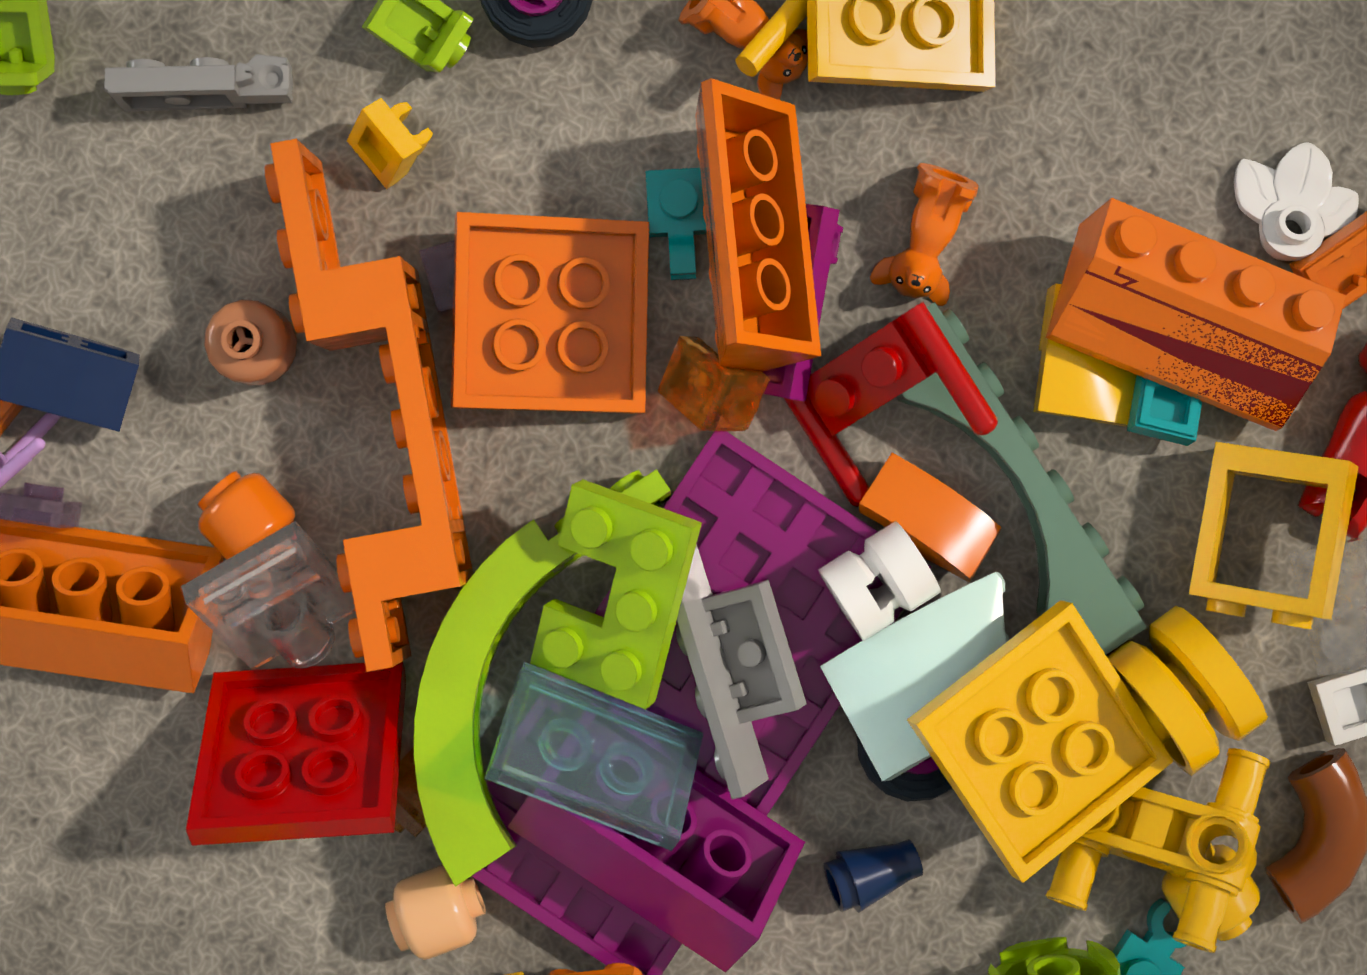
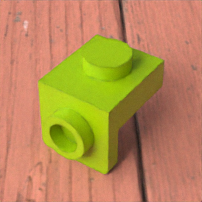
(421, 31)
(24, 46)

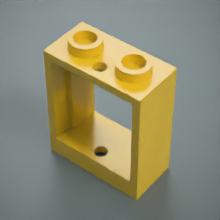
(1330, 473)

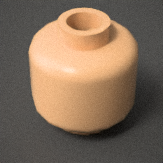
(433, 914)

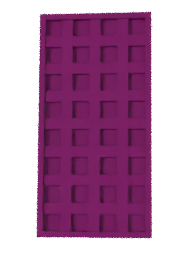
(752, 530)

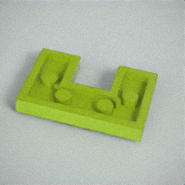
(652, 561)

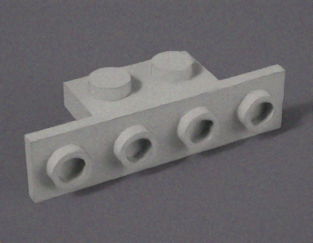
(738, 669)

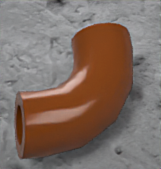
(1331, 837)

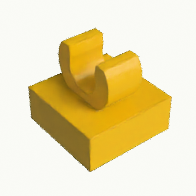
(385, 141)

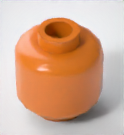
(242, 512)

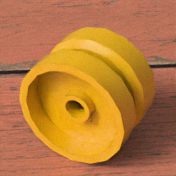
(1188, 689)

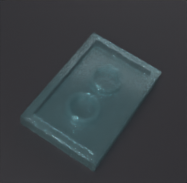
(596, 756)

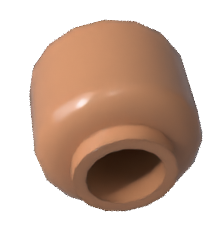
(271, 347)

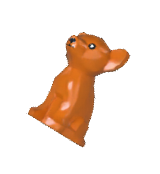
(738, 24)
(934, 222)

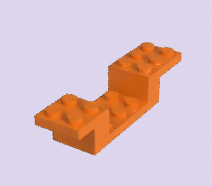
(358, 308)

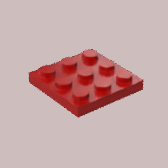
(298, 754)

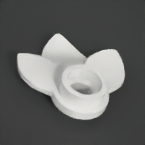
(1298, 192)

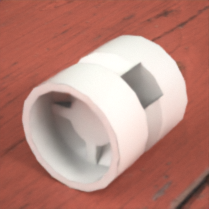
(901, 570)

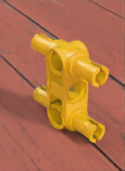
(1174, 838)

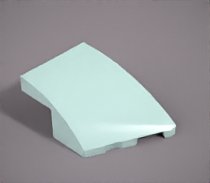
(911, 664)

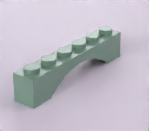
(1067, 553)

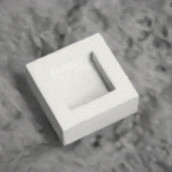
(1341, 705)

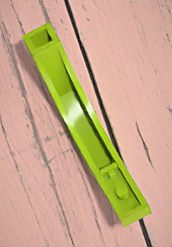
(450, 693)

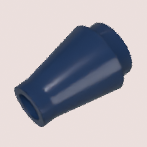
(870, 873)

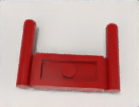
(875, 374)

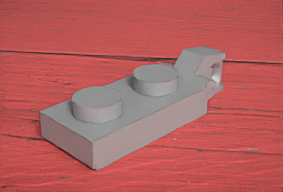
(202, 85)

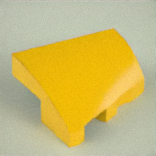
(1077, 383)

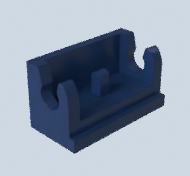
(66, 374)

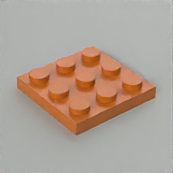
(549, 313)

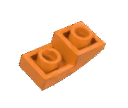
(933, 515)

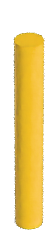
(771, 37)

